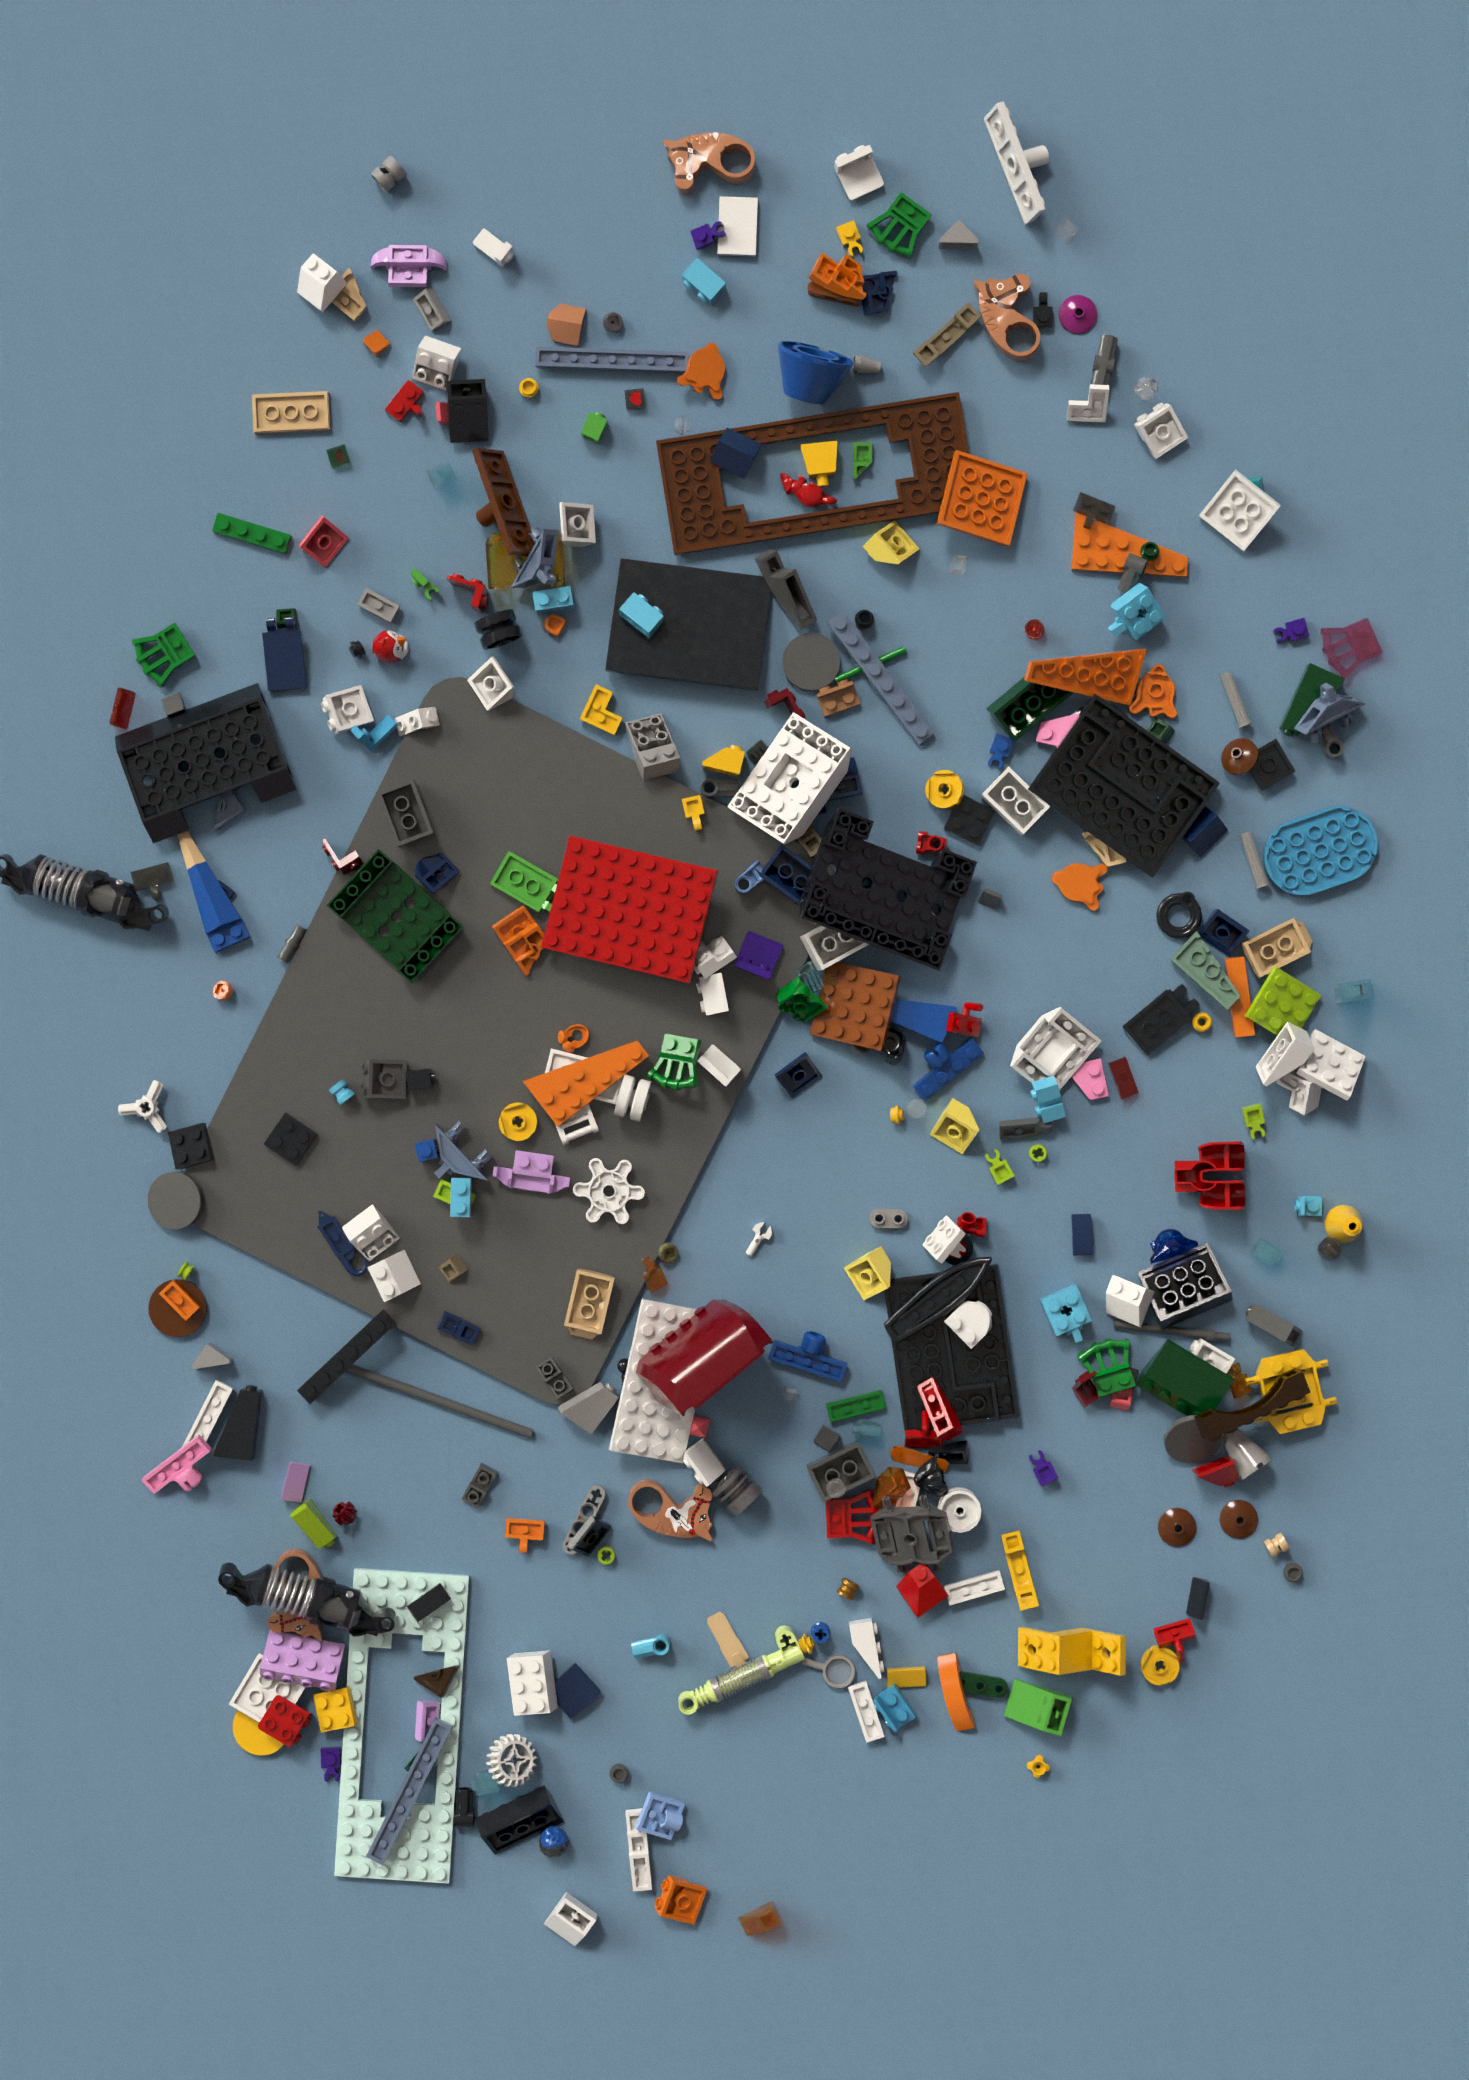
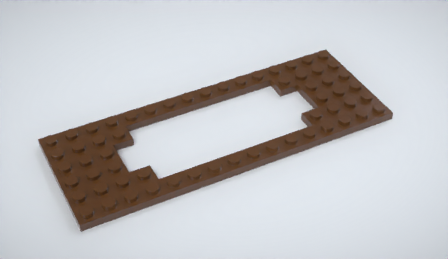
(695, 491)

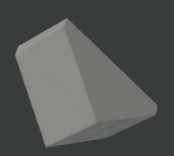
(958, 237)
(211, 1356)

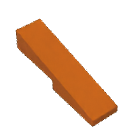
(1237, 974)

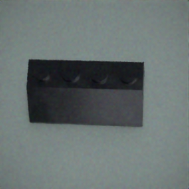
(519, 1820)

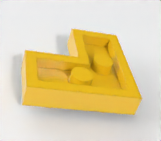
(596, 713)

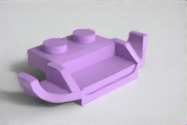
(408, 264)
(532, 1173)

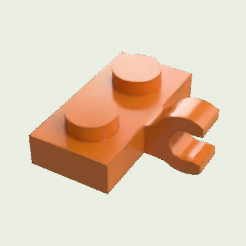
(524, 1530)

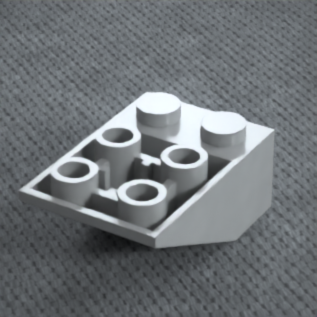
(653, 747)

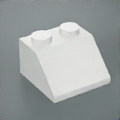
(319, 282)
(577, 524)
(713, 994)
(394, 1275)
(1127, 1300)

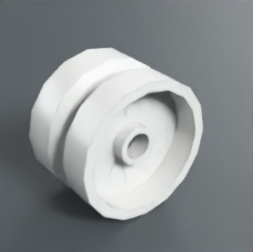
(632, 1098)
(963, 1498)

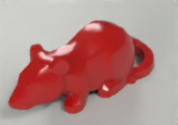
(808, 494)

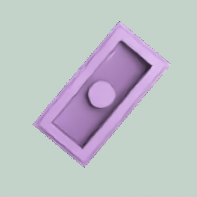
(295, 1482)
(425, 1715)

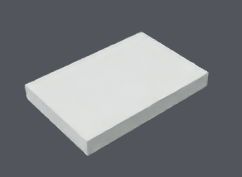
(740, 225)

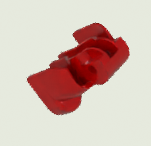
(1214, 1157)

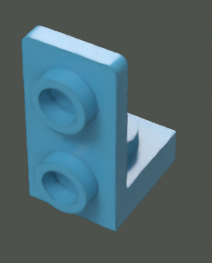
(377, 734)

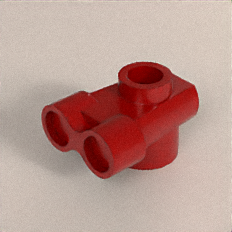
(926, 843)
(971, 1224)

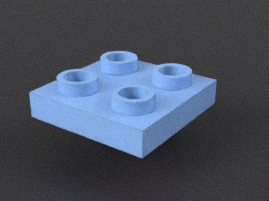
(660, 1816)

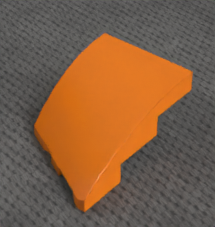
(841, 278)
(521, 937)

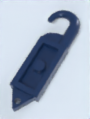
(339, 1243)

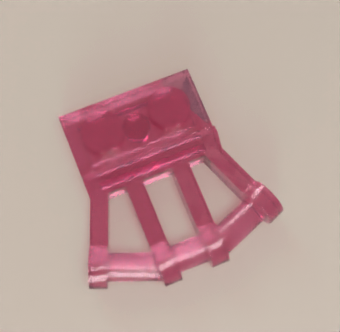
(1362, 641)

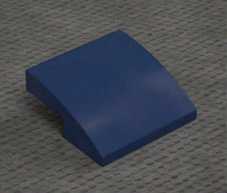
(574, 1690)

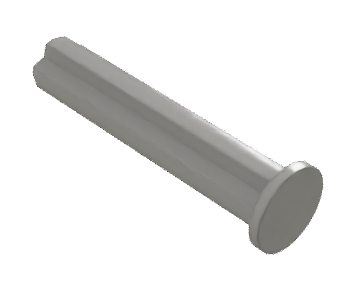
(1235, 700)
(1254, 860)

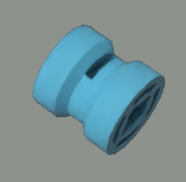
(341, 1091)

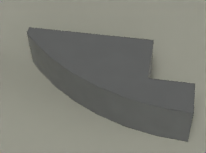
(786, 588)

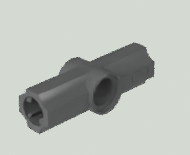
(1104, 360)

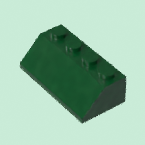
(1025, 706)

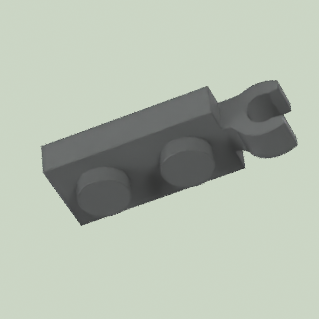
(1022, 1128)

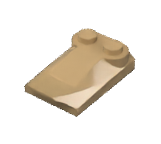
(1277, 946)
(588, 1303)

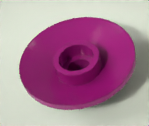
(1073, 322)

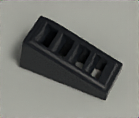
(959, 1448)

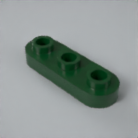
(989, 1684)

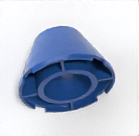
(811, 372)

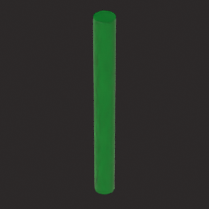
(884, 658)

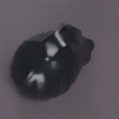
(894, 1047)
(931, 1477)

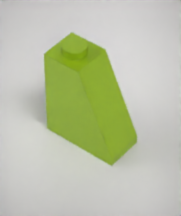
(314, 1524)

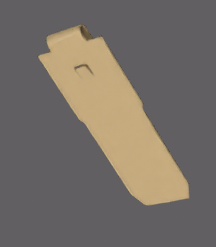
(726, 1638)

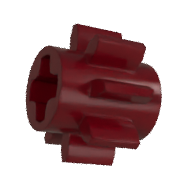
(344, 1513)

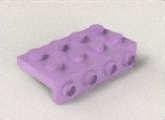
(302, 1660)

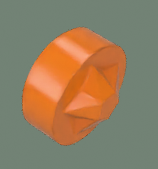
(222, 990)

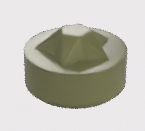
(668, 1252)

